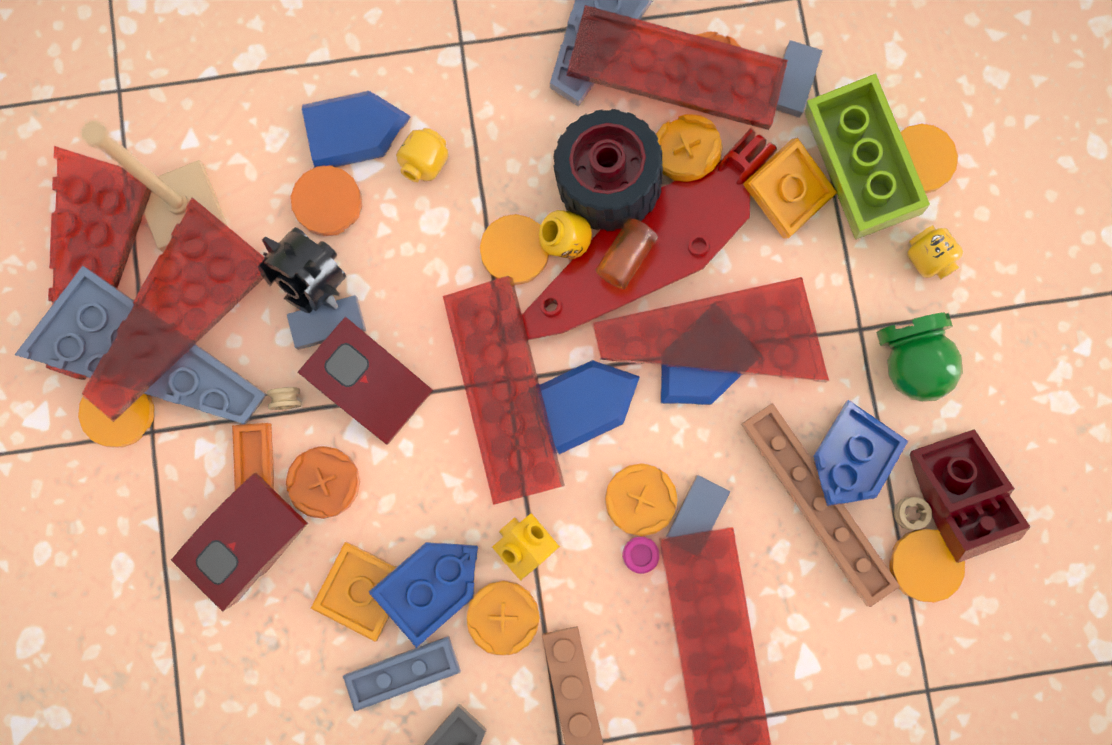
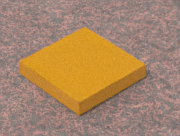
(790, 188)
(346, 595)

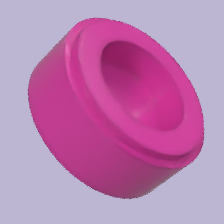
(640, 555)

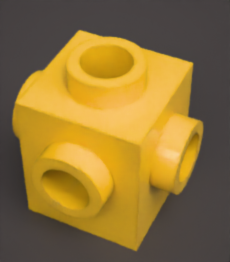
(524, 545)

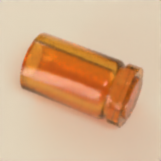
(626, 253)

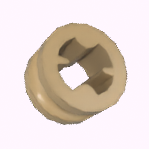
(284, 398)
(924, 510)

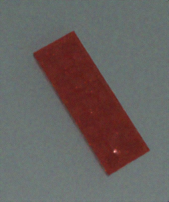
(677, 67)
(503, 390)
(714, 638)

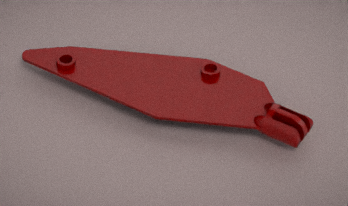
(691, 228)

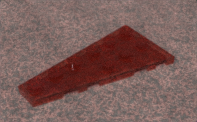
(92, 221)
(183, 298)
(736, 332)

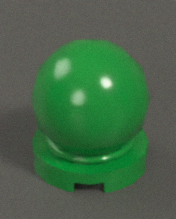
(922, 359)

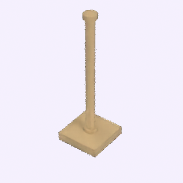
(169, 191)

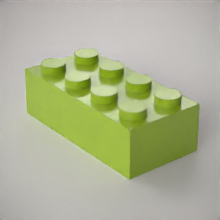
(866, 156)

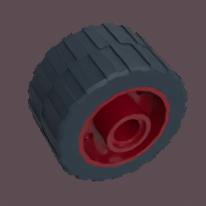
(608, 168)

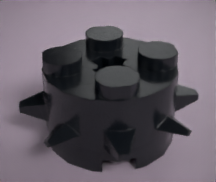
(302, 270)

